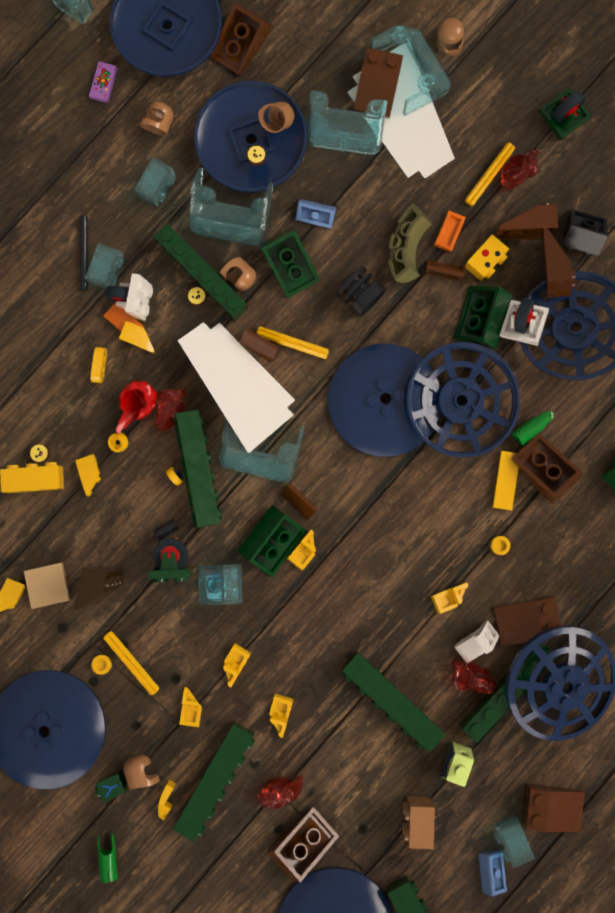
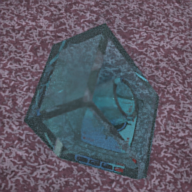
(220, 584)

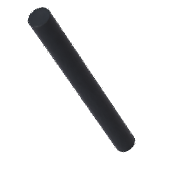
(83, 252)

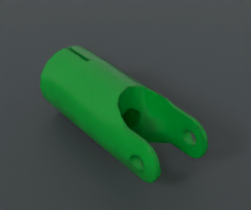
(531, 428)
(107, 862)

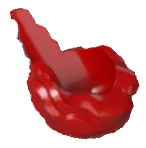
(135, 402)

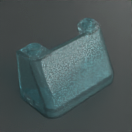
(343, 128)

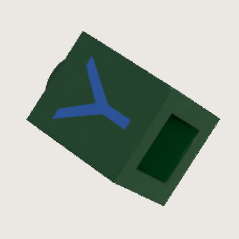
(111, 786)

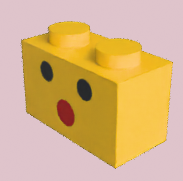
(486, 258)

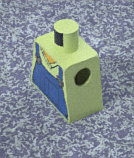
(458, 765)

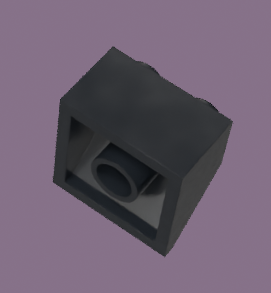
(585, 232)

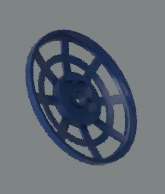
(579, 340)
(471, 392)
(555, 680)

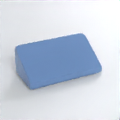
(315, 213)
(492, 872)

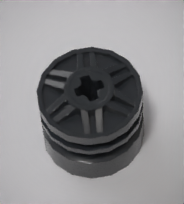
(358, 289)

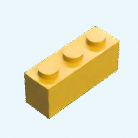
(32, 478)

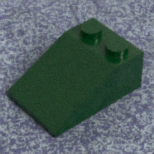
(289, 262)

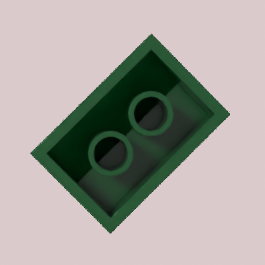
(483, 315)
(271, 541)

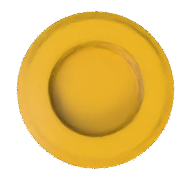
(500, 545)
(101, 664)

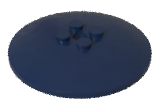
(162, 52)
(232, 118)
(356, 402)
(74, 725)
(335, 892)

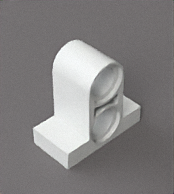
(478, 642)

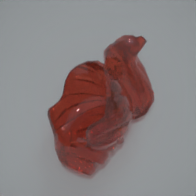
(519, 169)
(168, 406)
(472, 678)
(280, 792)

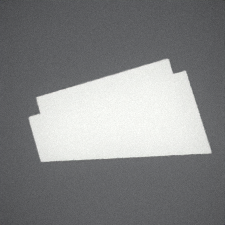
(417, 138)
(238, 383)

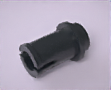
(166, 530)

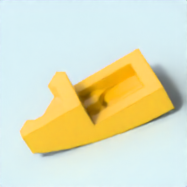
(136, 336)
(88, 472)
(304, 552)
(10, 594)
(449, 598)
(235, 662)
(190, 710)
(280, 712)
(164, 806)

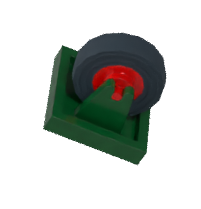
(565, 113)
(170, 558)

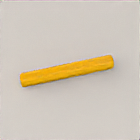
(489, 174)
(292, 342)
(131, 663)

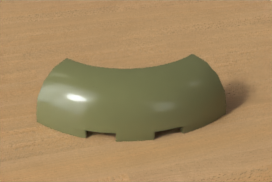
(405, 242)

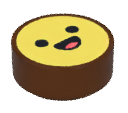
(256, 155)
(197, 296)
(39, 453)

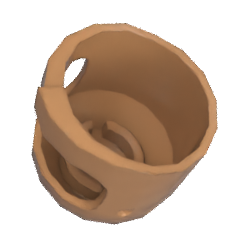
(450, 32)
(280, 116)
(158, 118)
(241, 277)
(135, 773)

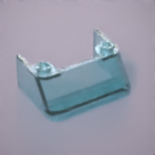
(433, 81)
(228, 220)
(257, 463)

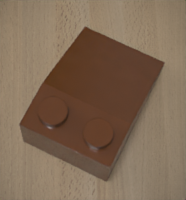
(240, 39)
(378, 79)
(530, 224)
(558, 270)
(547, 468)
(525, 619)
(552, 809)
(302, 845)

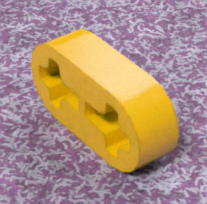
(98, 365)

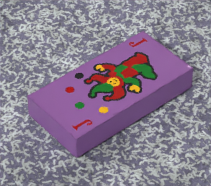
(103, 82)

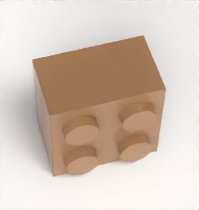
(419, 823)

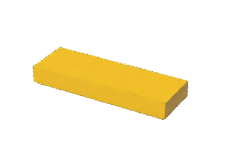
(505, 482)

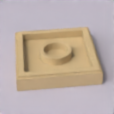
(47, 585)

